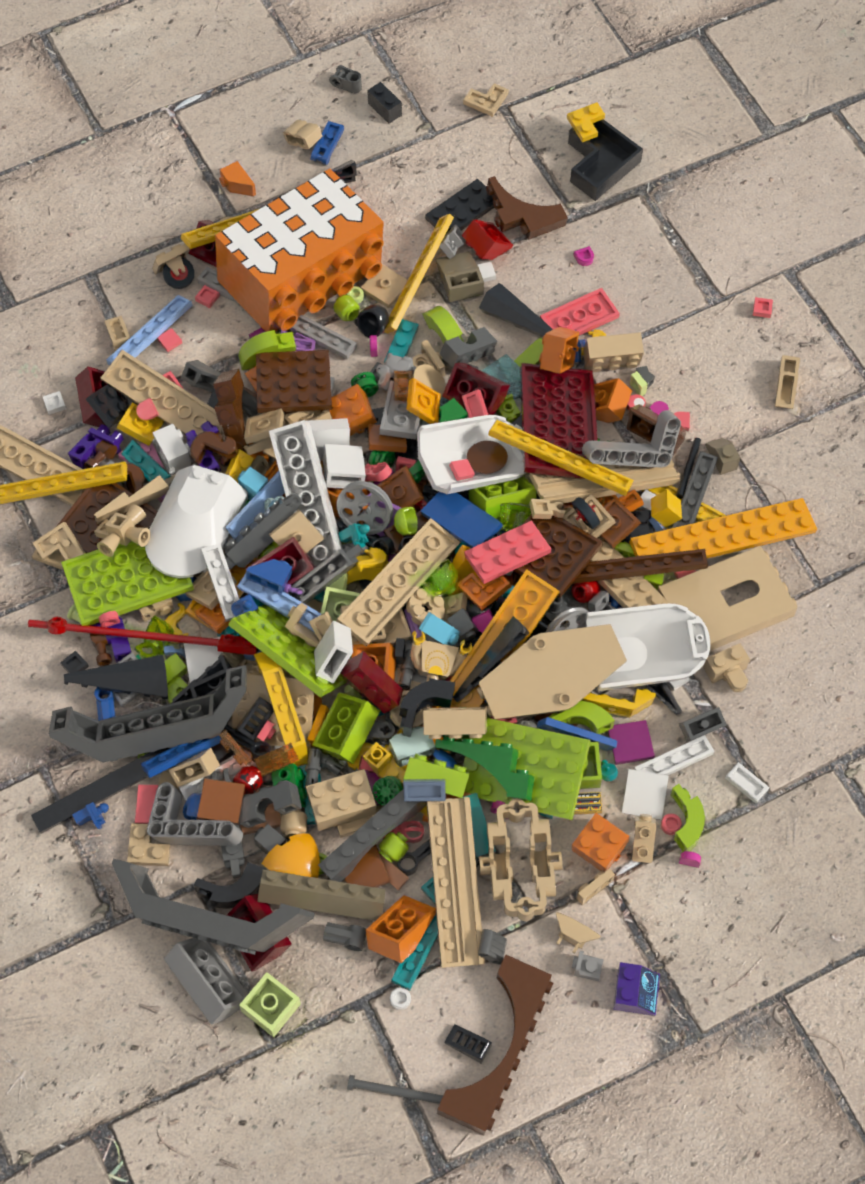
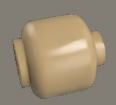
(293, 823)

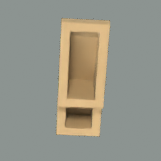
(787, 382)

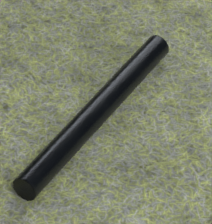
(688, 468)

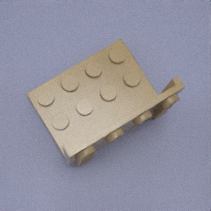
(301, 696)

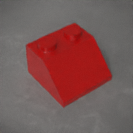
(486, 239)

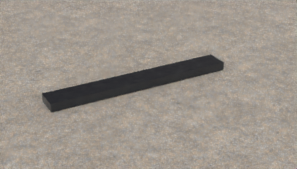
(94, 792)

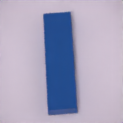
(549, 724)
(177, 755)

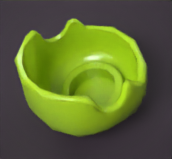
(406, 521)

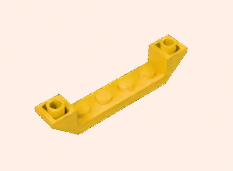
(282, 705)
(622, 707)
(382, 764)

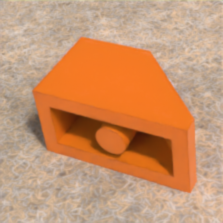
(237, 180)

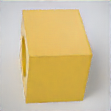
(666, 508)

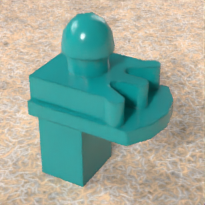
(355, 533)

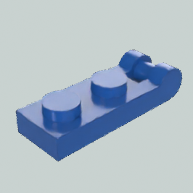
(327, 144)

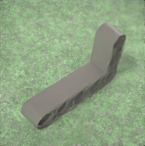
(646, 455)
(168, 830)

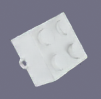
(172, 449)

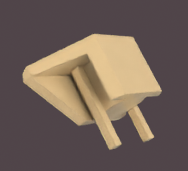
(574, 932)

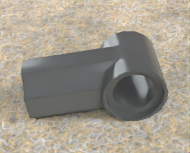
(351, 937)

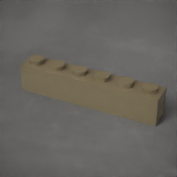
(321, 895)

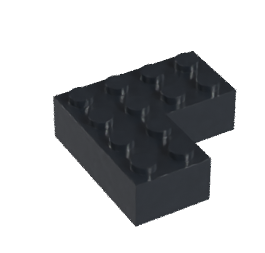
(605, 160)

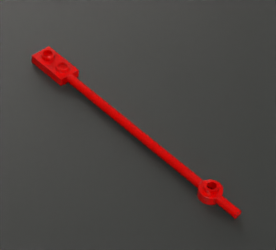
(226, 643)

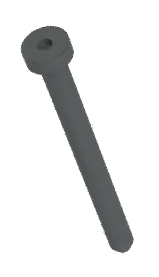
(392, 1090)

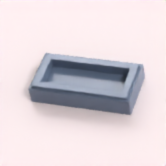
(424, 790)

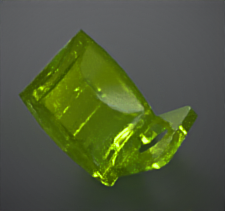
(513, 515)
(159, 626)

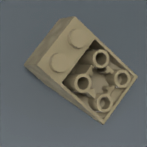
(460, 276)

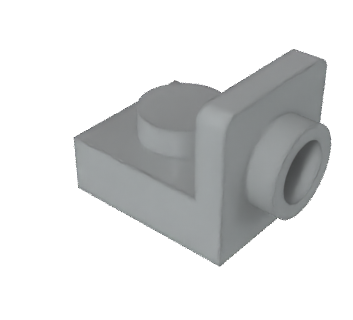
(587, 966)

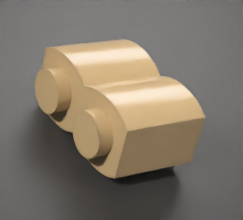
(302, 134)

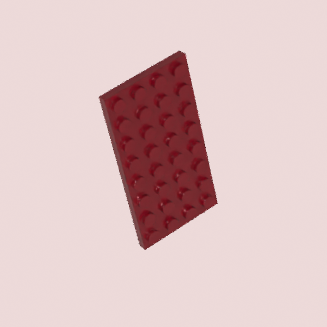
(557, 411)

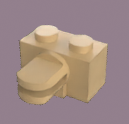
(729, 667)

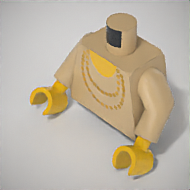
(436, 659)

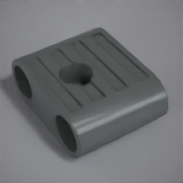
(492, 946)

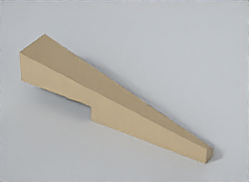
(289, 419)

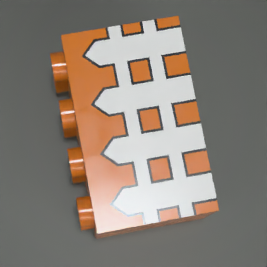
(299, 251)

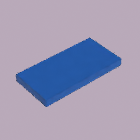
(461, 518)

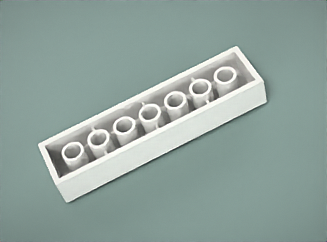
(303, 474)

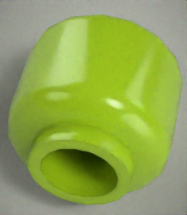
(346, 308)
(393, 846)

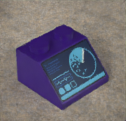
(636, 989)

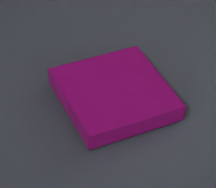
(632, 742)

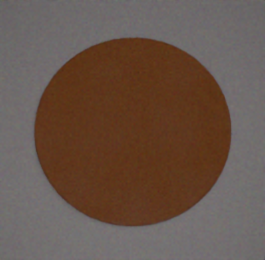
(487, 457)

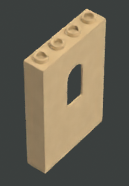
(727, 623)

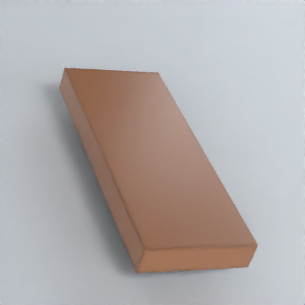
(395, 875)

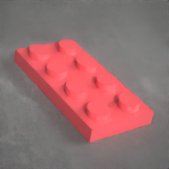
(583, 313)
(507, 552)

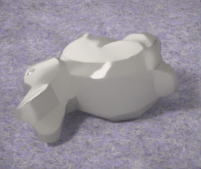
(392, 364)

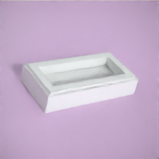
(747, 782)

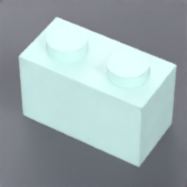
(404, 747)

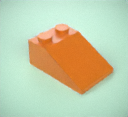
(400, 928)

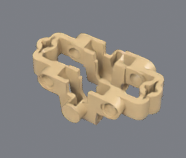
(540, 861)

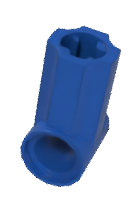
(105, 706)

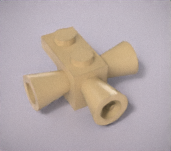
(122, 530)

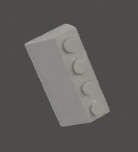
(206, 978)

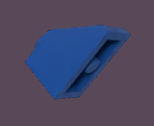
(270, 574)

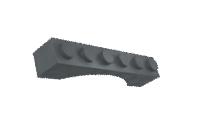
(203, 377)
(350, 852)

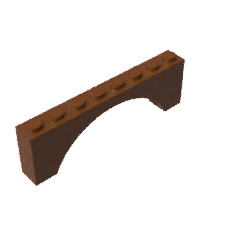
(476, 1103)

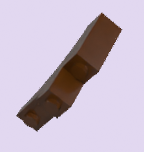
(531, 218)
(229, 406)

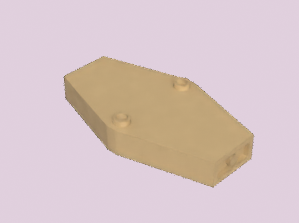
(552, 672)

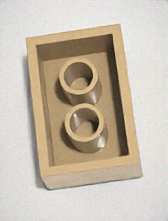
(613, 352)
(455, 722)
(341, 800)

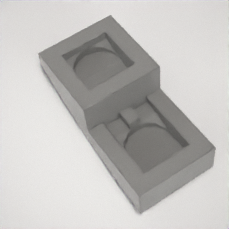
(452, 241)

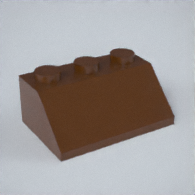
(643, 422)

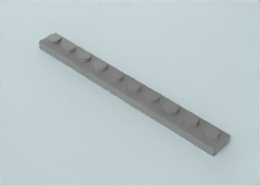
(322, 335)

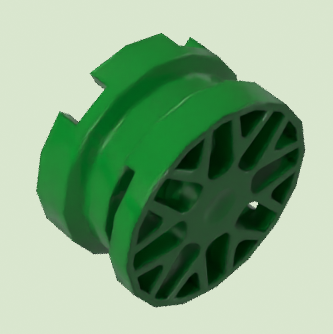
(367, 383)
(382, 456)
(387, 789)

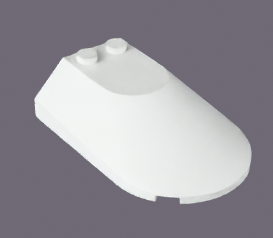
(450, 442)
(193, 518)
(658, 642)

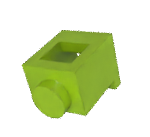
(509, 409)

